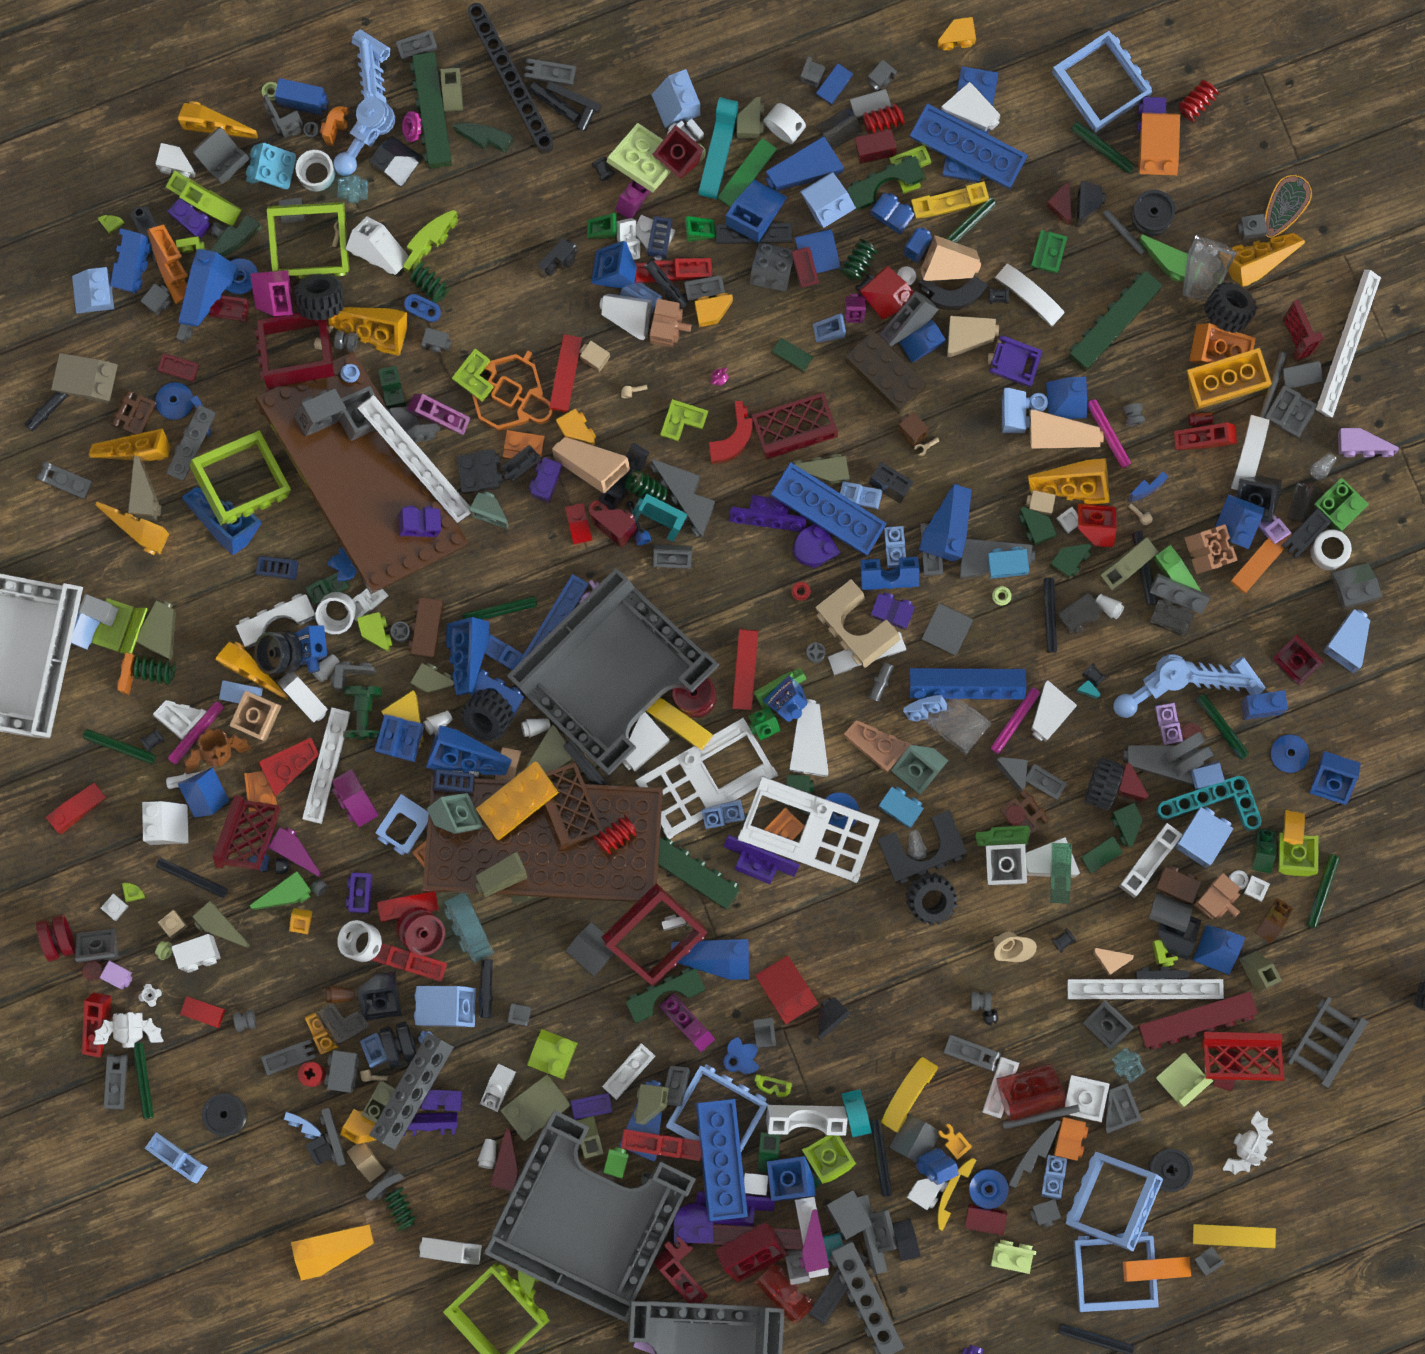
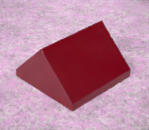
(679, 152)
(1297, 659)
(1131, 785)

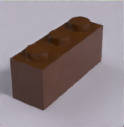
(426, 628)

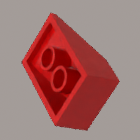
(786, 990)

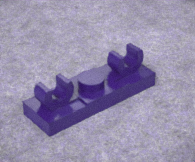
(434, 1121)

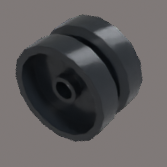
(1145, 205)
(278, 652)
(395, 1046)
(213, 1117)
(1181, 1168)

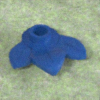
(343, 564)
(743, 1054)

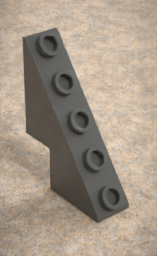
(683, 488)

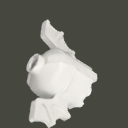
(127, 1030)
(1250, 1146)

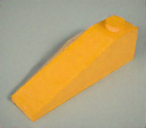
(202, 119)
(1257, 260)
(377, 326)
(146, 445)
(1078, 481)
(145, 533)
(238, 660)
(324, 1252)

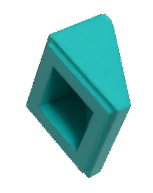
(1088, 690)
(832, 1242)

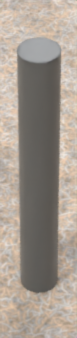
(1124, 232)

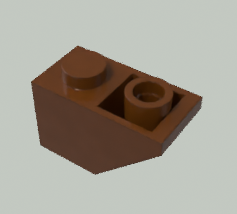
(1274, 920)

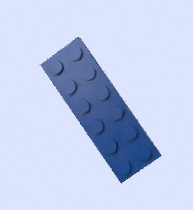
(986, 84)
(968, 146)
(828, 509)
(721, 1160)

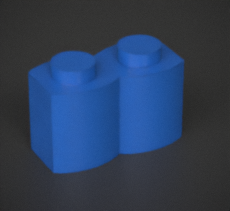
(892, 213)
(918, 244)
(937, 1166)

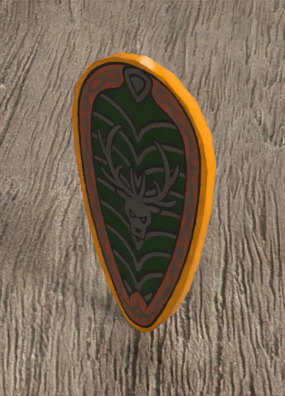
(1287, 204)

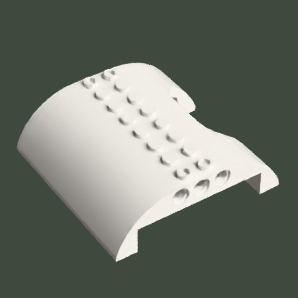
(34, 651)

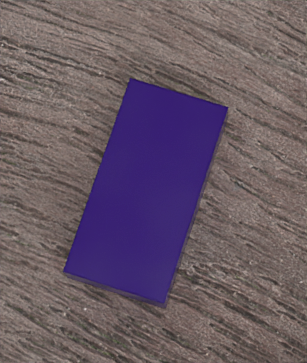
(591, 1106)

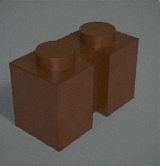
(912, 429)
(1178, 885)

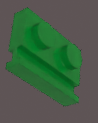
(1049, 251)

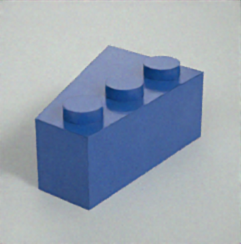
(131, 261)

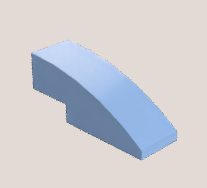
(176, 1158)

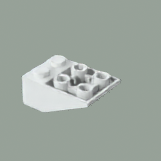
(377, 246)

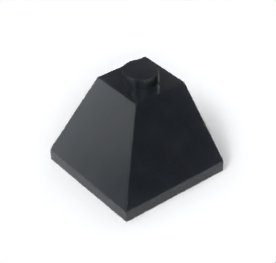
(395, 161)
(1088, 201)
(1261, 492)
(1180, 942)
(380, 997)
(830, 1016)

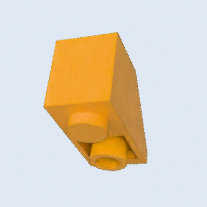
(959, 33)
(711, 310)
(573, 427)
(358, 1128)

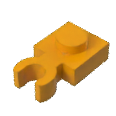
(955, 1143)

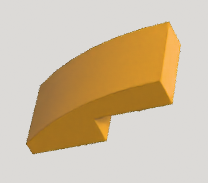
(1293, 827)
(320, 1035)

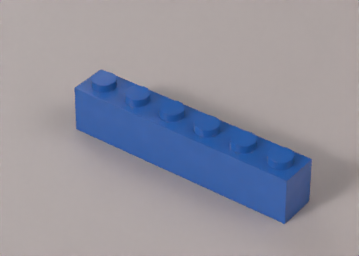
(968, 683)

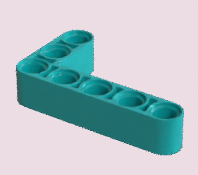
(719, 148)
(1212, 798)

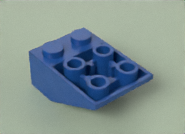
(754, 210)

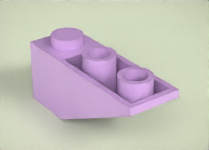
(1358, 441)

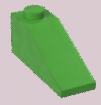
(1169, 259)
(1174, 567)
(288, 892)

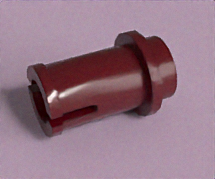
(1200, 418)

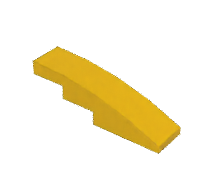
(680, 723)
(1234, 1236)

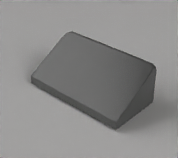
(1302, 375)
(672, 556)

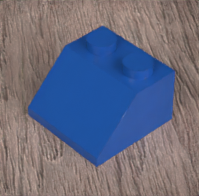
(1241, 520)
(1335, 778)
(790, 1179)

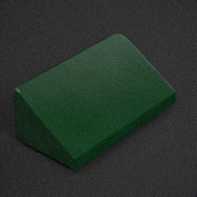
(792, 355)
(1101, 855)

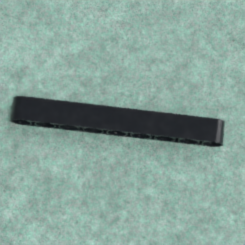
(506, 70)

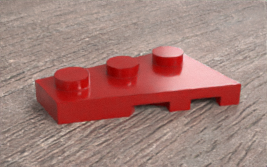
(288, 764)

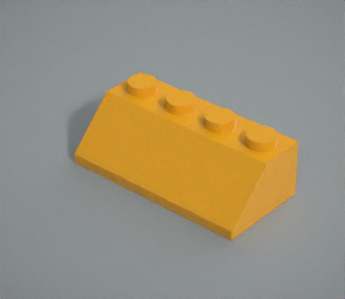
(1228, 378)

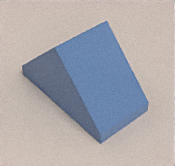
(830, 329)
(1207, 774)
(374, 1050)

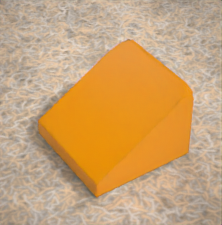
(300, 921)

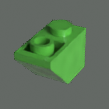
(616, 1162)

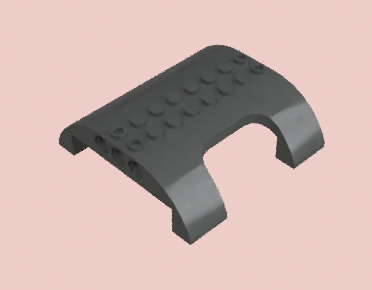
(609, 668)
(581, 1227)
(706, 1328)

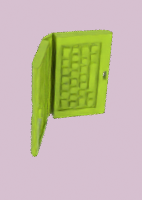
(124, 631)

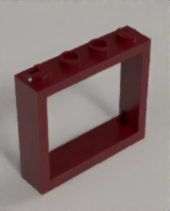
(296, 373)
(635, 915)

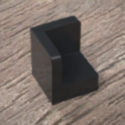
(319, 1150)

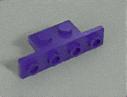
(767, 513)
(759, 862)
(753, 1203)

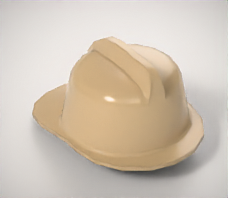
(1013, 948)

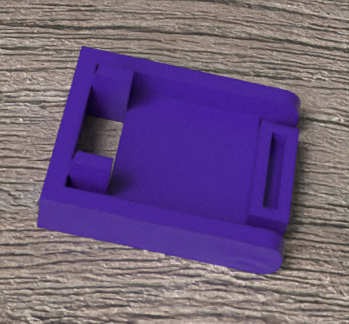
(1011, 360)

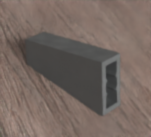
(974, 557)
(1152, 761)

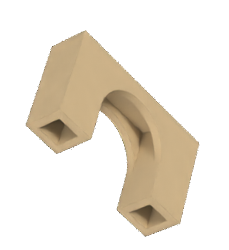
(865, 647)

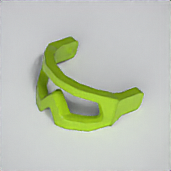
(760, 1079)

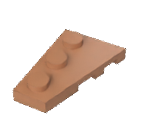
(876, 745)

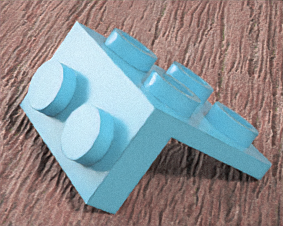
(270, 165)

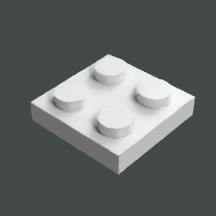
(1089, 1095)

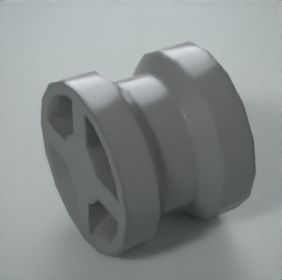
(817, 650)

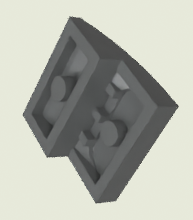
(1291, 412)
(947, 629)
(1170, 912)

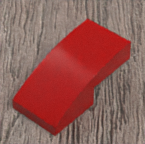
(202, 1012)

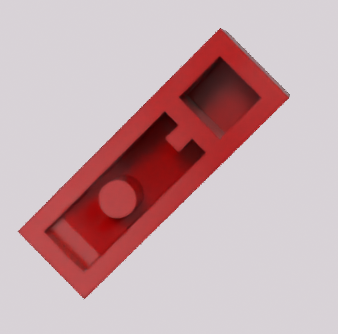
(1206, 436)
(75, 808)
(394, 908)
(96, 1009)

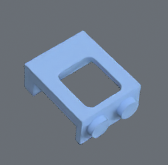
(412, 811)

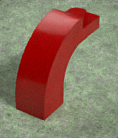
(733, 446)

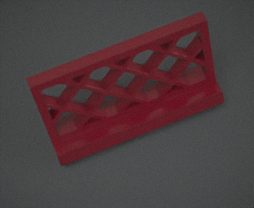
(1301, 332)
(801, 440)
(232, 826)

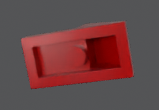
(578, 524)

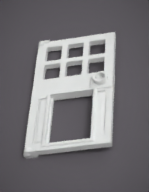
(702, 781)
(813, 832)

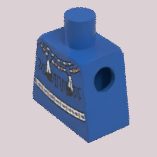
(313, 646)
(787, 699)

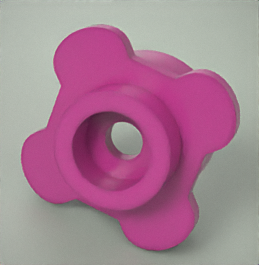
(719, 376)

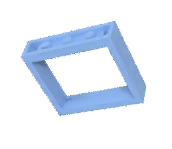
(1077, 98)
(725, 1081)
(1139, 1214)
(1113, 1305)

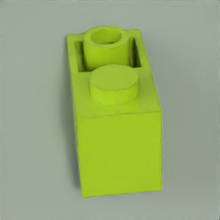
(373, 630)

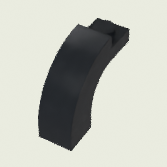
(955, 299)
(615, 495)

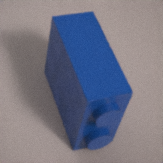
(301, 97)
(1264, 705)

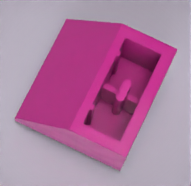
(273, 292)

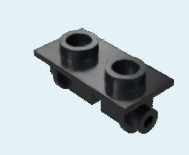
(520, 463)

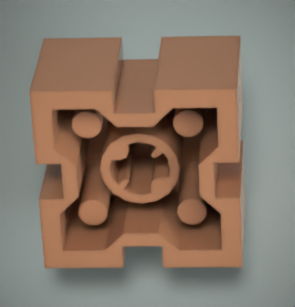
(667, 323)
(1210, 549)
(1218, 898)

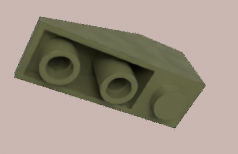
(826, 470)
(1128, 563)

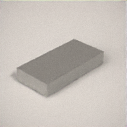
(870, 102)

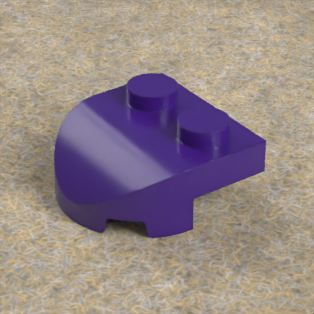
(814, 547)
(693, 1225)

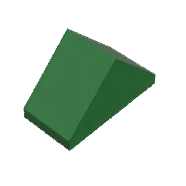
(602, 227)
(699, 228)

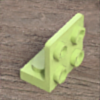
(1183, 1080)
(1011, 1257)

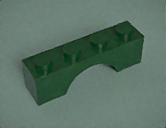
(864, 192)
(642, 1005)

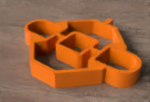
(535, 392)

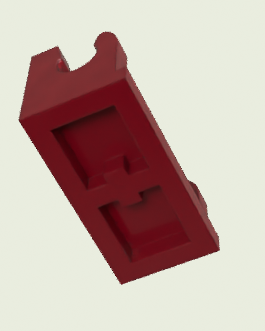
(875, 146)
(230, 308)
(985, 1220)
(681, 1250)

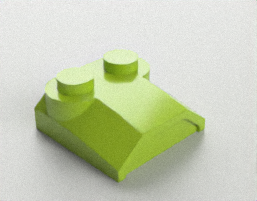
(1298, 858)
(552, 1054)
(829, 1158)

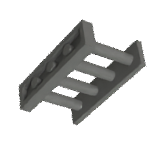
(1345, 1043)

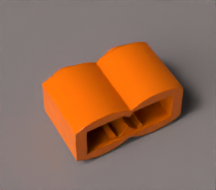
(1070, 1139)

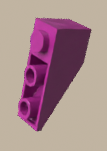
(631, 199)
(687, 1022)

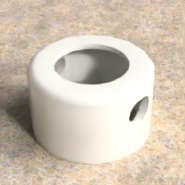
(784, 123)
(311, 157)
(1318, 556)
(335, 626)
(348, 946)

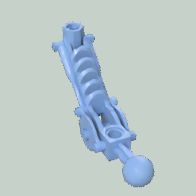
(373, 113)
(1174, 674)

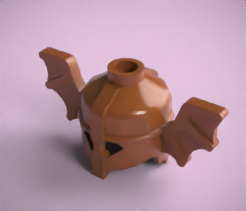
(215, 749)

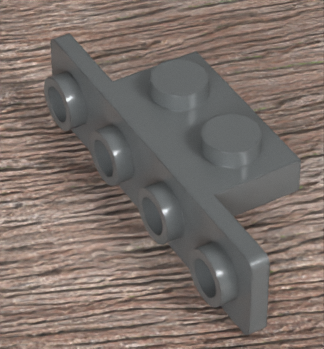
(192, 440)
(878, 1237)

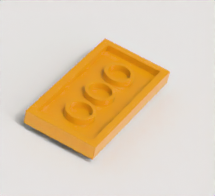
(517, 800)

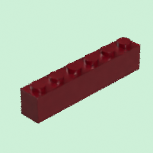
(1196, 1020)

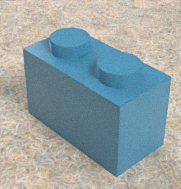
(1008, 563)
(901, 807)

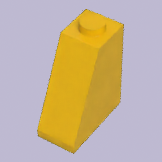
(406, 708)

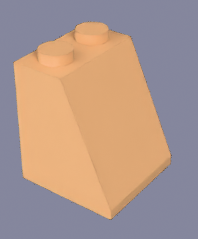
(949, 261)
(255, 715)

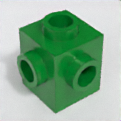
(763, 723)

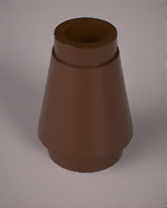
(339, 994)

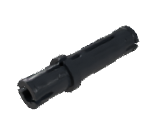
(560, 106)
(660, 277)
(45, 410)
(486, 988)

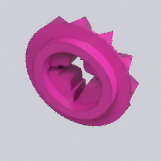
(411, 126)

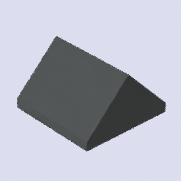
(1014, 770)
(96, 946)
(590, 949)
(1108, 1025)
(914, 1138)
(848, 1215)

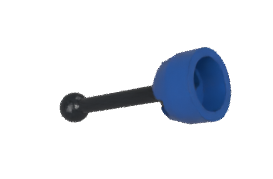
(641, 536)

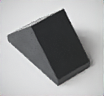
(906, 1239)

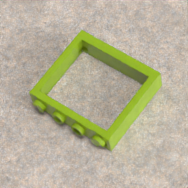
(310, 209)
(230, 449)
(473, 1334)

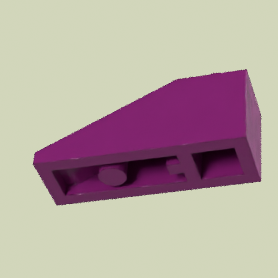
(854, 308)
(438, 413)
(290, 847)
(814, 1250)

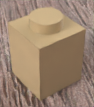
(594, 355)
(1041, 502)
(172, 924)

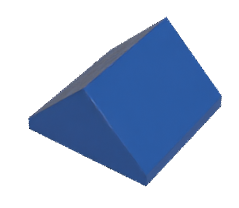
(204, 793)

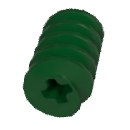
(858, 260)
(428, 283)
(643, 484)
(153, 671)
(399, 1209)

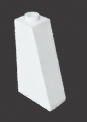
(809, 744)

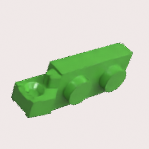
(764, 691)
(1004, 836)

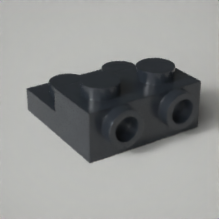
(561, 256)
(479, 471)

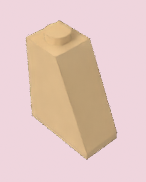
(970, 333)

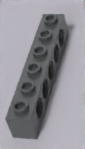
(411, 1091)
(848, 1252)

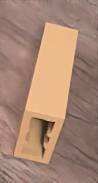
(1060, 432)
(592, 464)

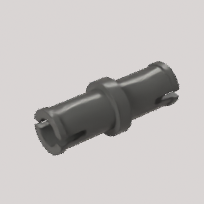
(881, 682)

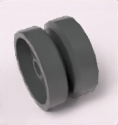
(1188, 754)

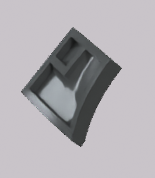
(379, 1190)

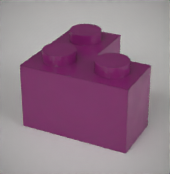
(353, 797)

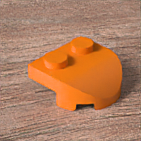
(334, 121)

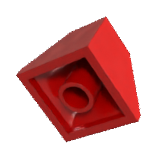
(886, 293)
(1098, 523)

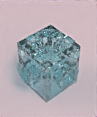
(352, 188)
(1125, 1062)

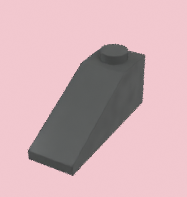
(911, 317)

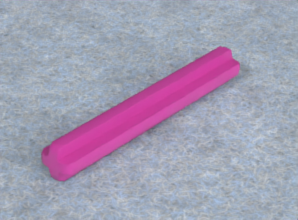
(1108, 433)
(1015, 720)
(196, 731)

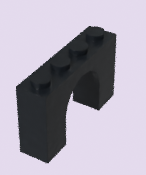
(903, 867)

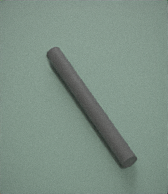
(1274, 380)
(1042, 1116)

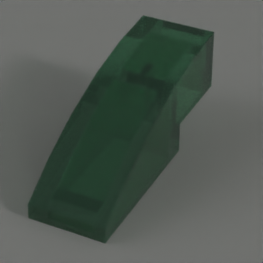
(484, 136)
(236, 238)
(1060, 872)

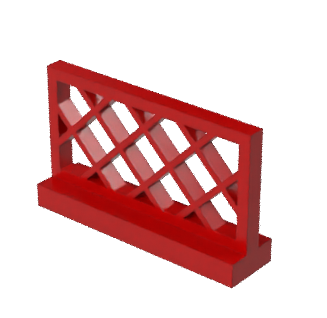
(1258, 1041)

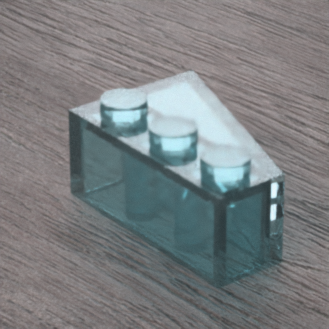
(468, 927)

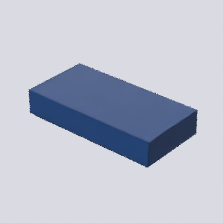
(834, 84)

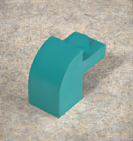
(856, 1113)

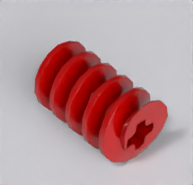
(1197, 99)
(883, 118)
(615, 834)
(307, 1067)

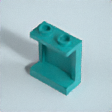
(660, 513)

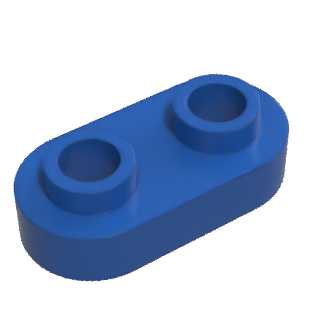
(423, 308)

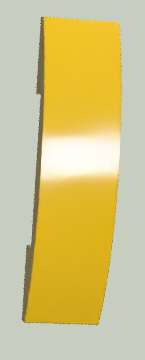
(950, 201)
(907, 1094)
(943, 1215)

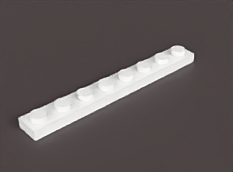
(1348, 343)
(414, 458)
(1145, 989)

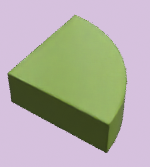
(111, 222)
(132, 892)

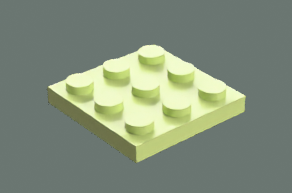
(636, 160)

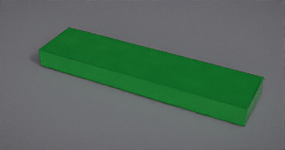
(747, 172)

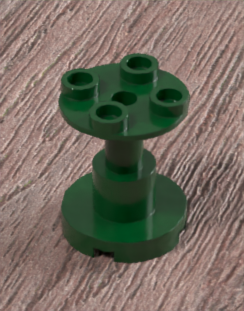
(362, 705)

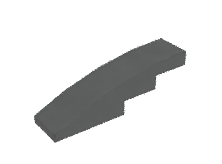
(1038, 1148)

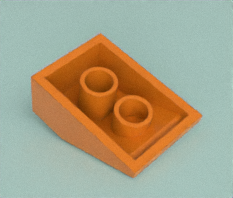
(1159, 144)
(1215, 344)

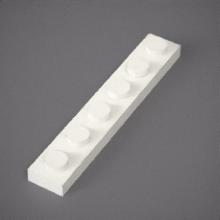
(326, 766)

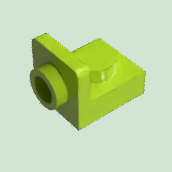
(188, 244)
(1160, 953)

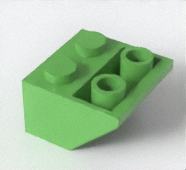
(1341, 505)

